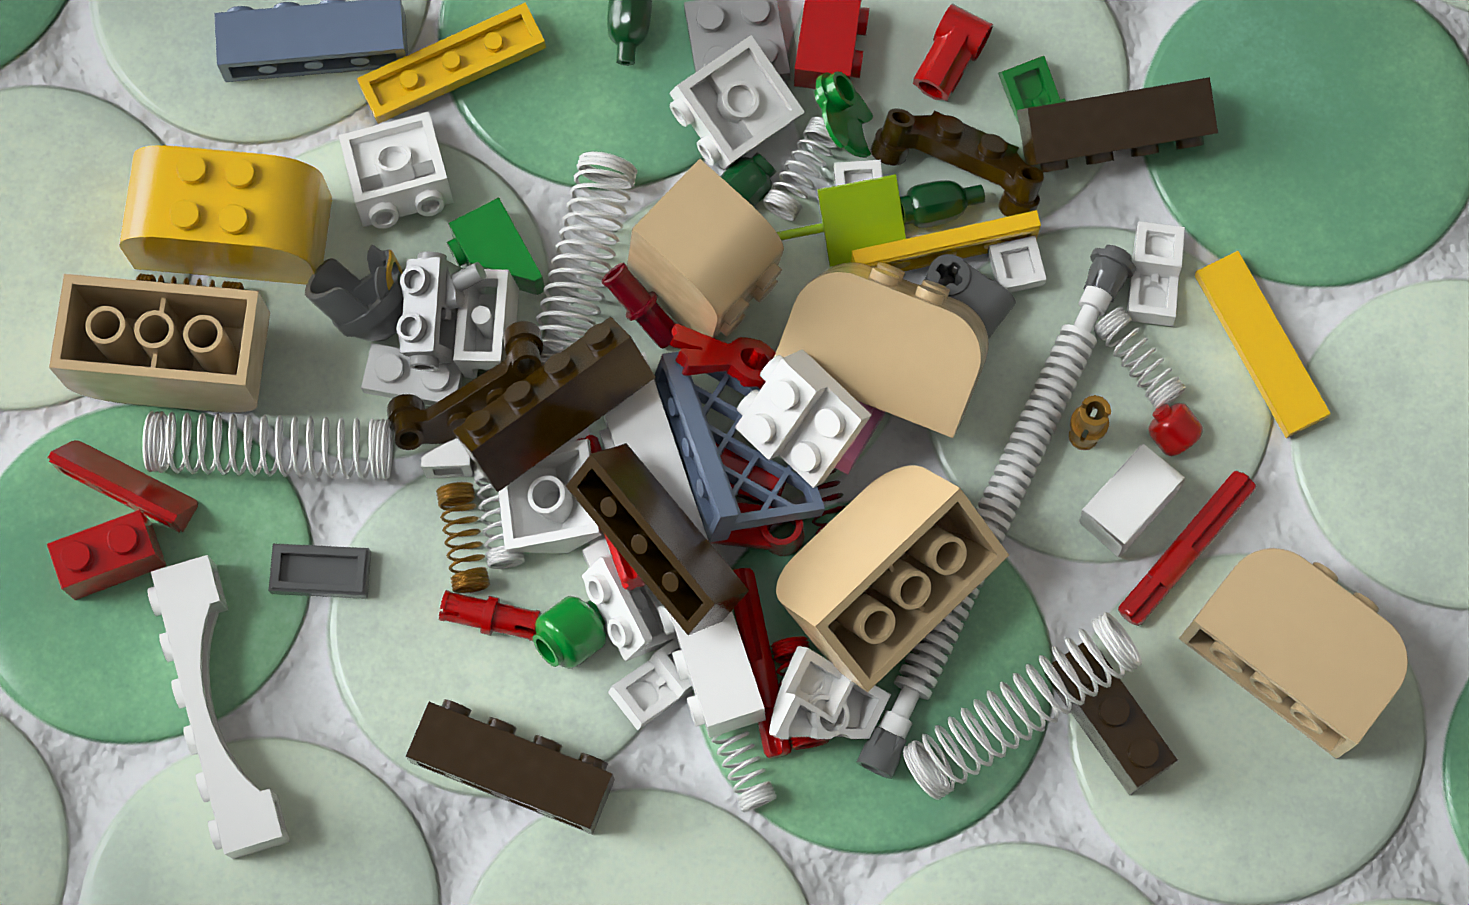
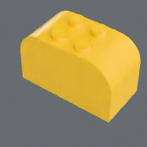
(225, 214)

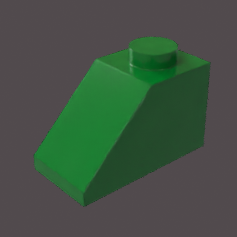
(494, 242)

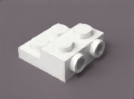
(734, 103)
(396, 170)
(801, 416)

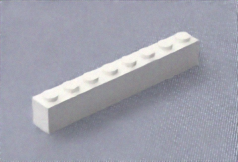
(714, 656)

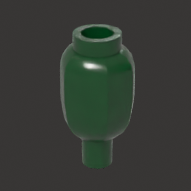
(628, 26)
(750, 177)
(938, 202)

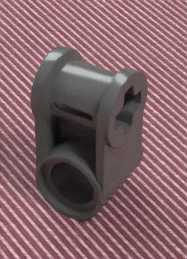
(974, 289)

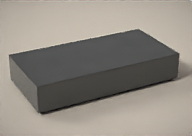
(319, 571)

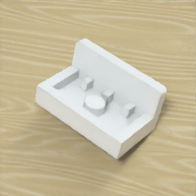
(629, 615)

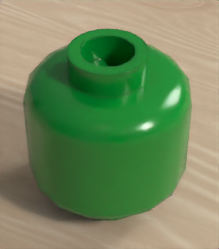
(569, 632)

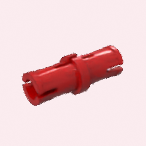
(488, 615)

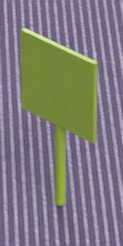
(856, 217)

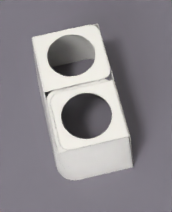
(1131, 500)

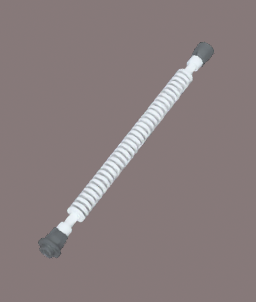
(1034, 430)

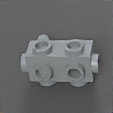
(430, 307)

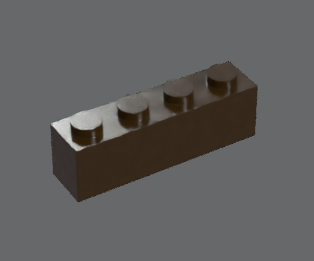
(1117, 122)
(554, 403)
(657, 538)
(511, 767)

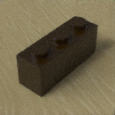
(1116, 725)

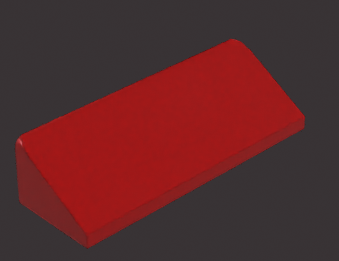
(124, 484)

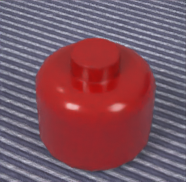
(1175, 428)

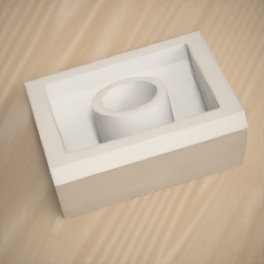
(541, 511)

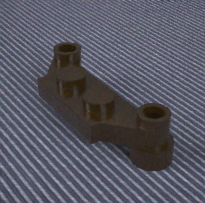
(965, 148)
(435, 425)

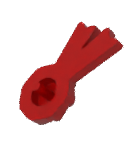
(703, 354)

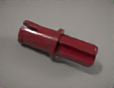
(640, 304)

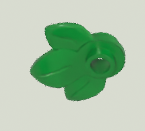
(843, 112)

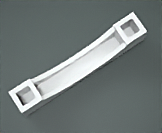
(190, 602)

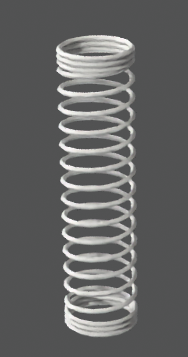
(610, 181)
(160, 438)
(932, 773)

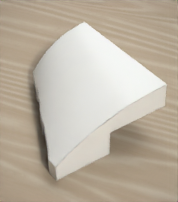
(823, 702)

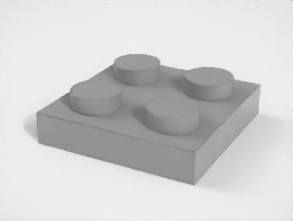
(722, 24)

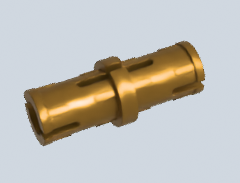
(1095, 425)

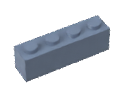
(309, 38)

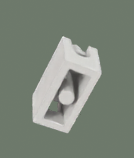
(483, 323)

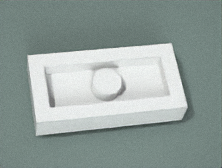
(390, 375)

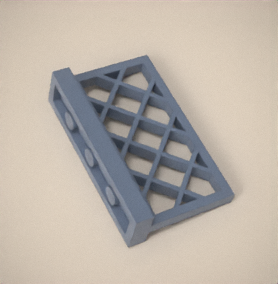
(702, 459)

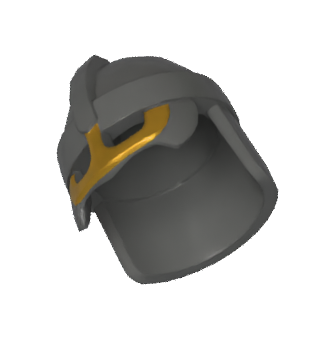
(364, 306)

